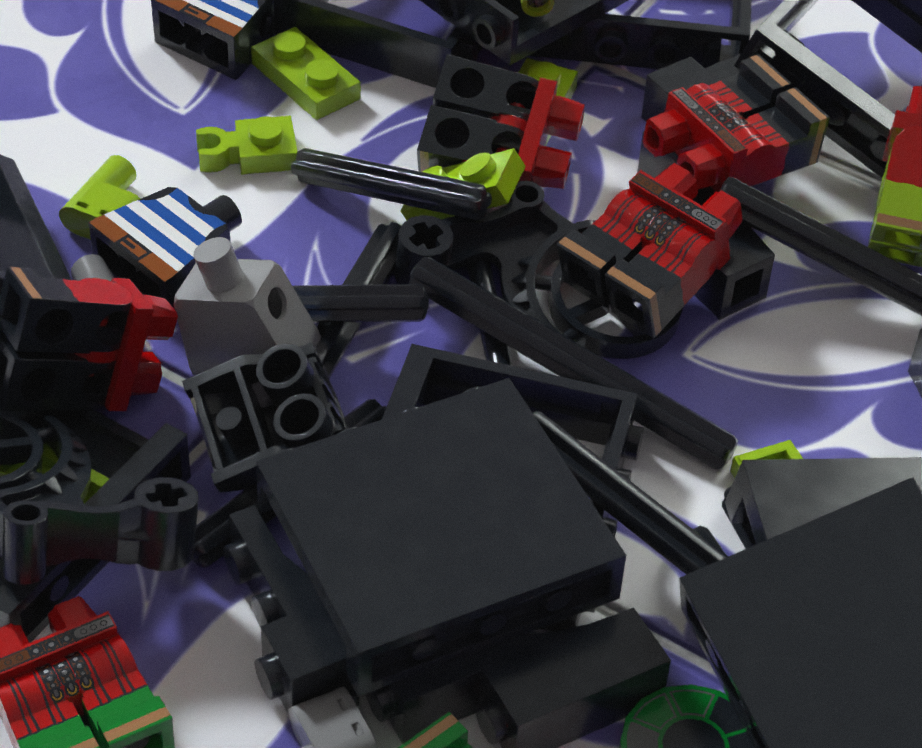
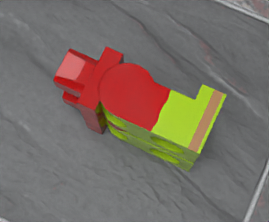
(898, 211)

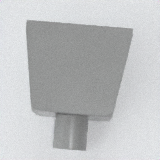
(237, 308)

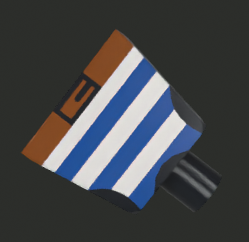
(214, 30)
(157, 237)

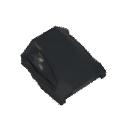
(262, 407)

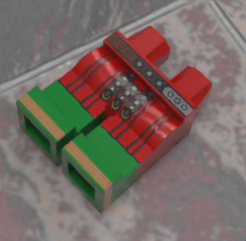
(76, 676)

